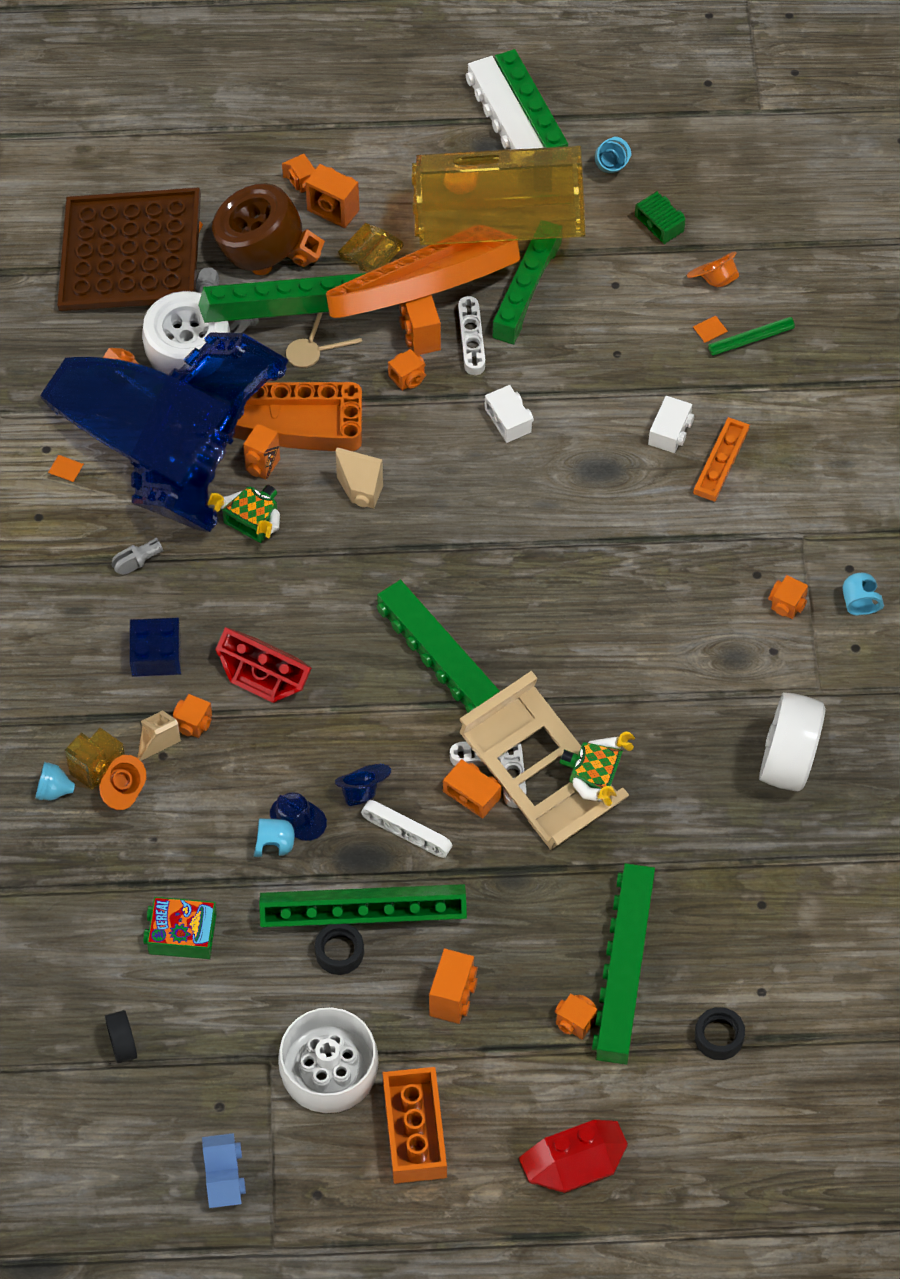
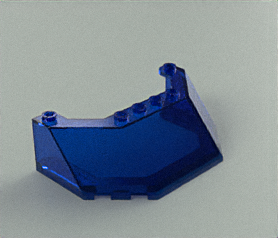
(232, 371)

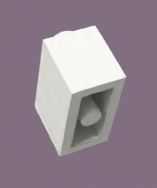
(508, 413)
(670, 424)

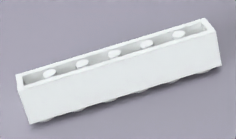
(501, 105)

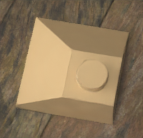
(360, 476)

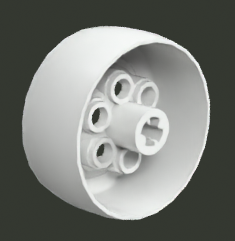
(158, 325)
(792, 742)
(312, 1038)

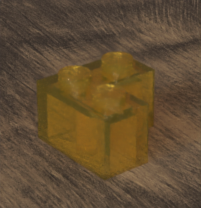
(91, 756)

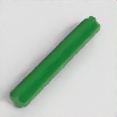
(751, 336)

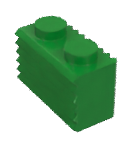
(660, 217)

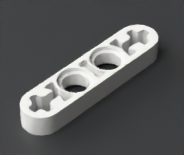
(471, 335)
(406, 828)

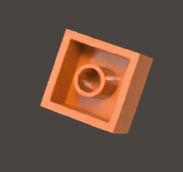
(332, 195)
(421, 325)
(452, 986)

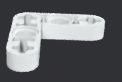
(508, 761)

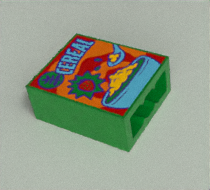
(180, 927)

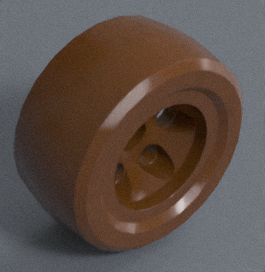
(265, 238)

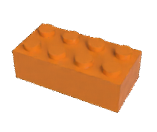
(414, 1125)

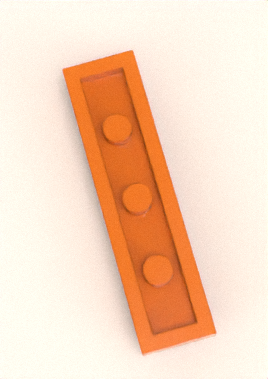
(721, 459)

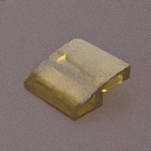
(370, 248)

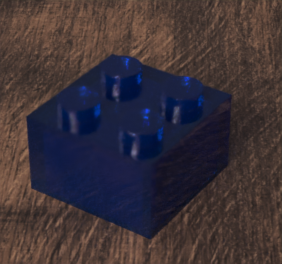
(155, 647)

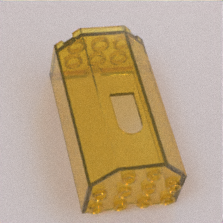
(498, 195)

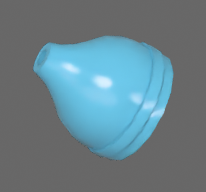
(53, 783)

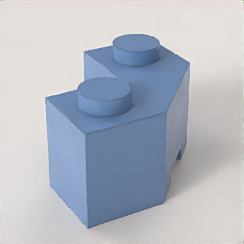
(221, 1170)

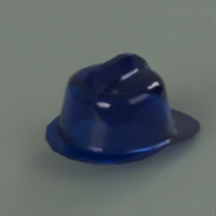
(362, 784)
(305, 817)

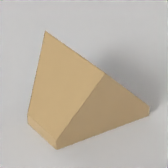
(157, 734)

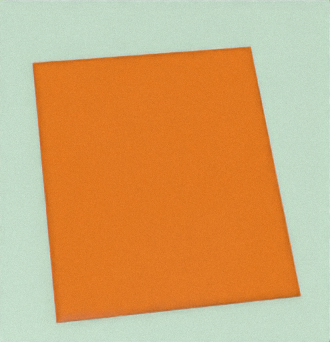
(710, 329)
(65, 468)

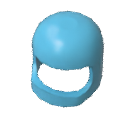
(612, 154)
(859, 592)
(274, 832)

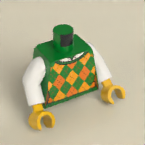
(249, 511)
(596, 766)

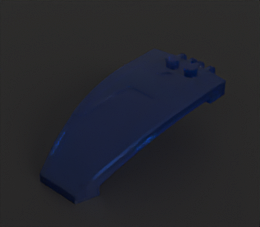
(141, 414)

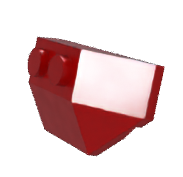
(261, 666)
(575, 1156)

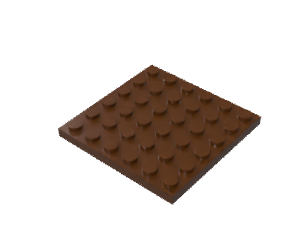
(128, 248)

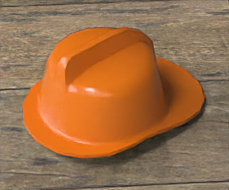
(717, 272)
(122, 782)

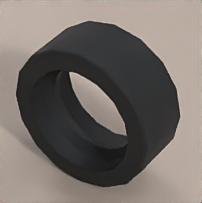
(343, 966)
(725, 1015)
(121, 1036)

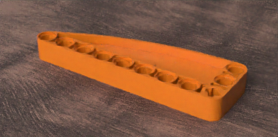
(420, 275)
(308, 421)

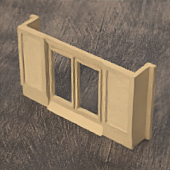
(508, 721)

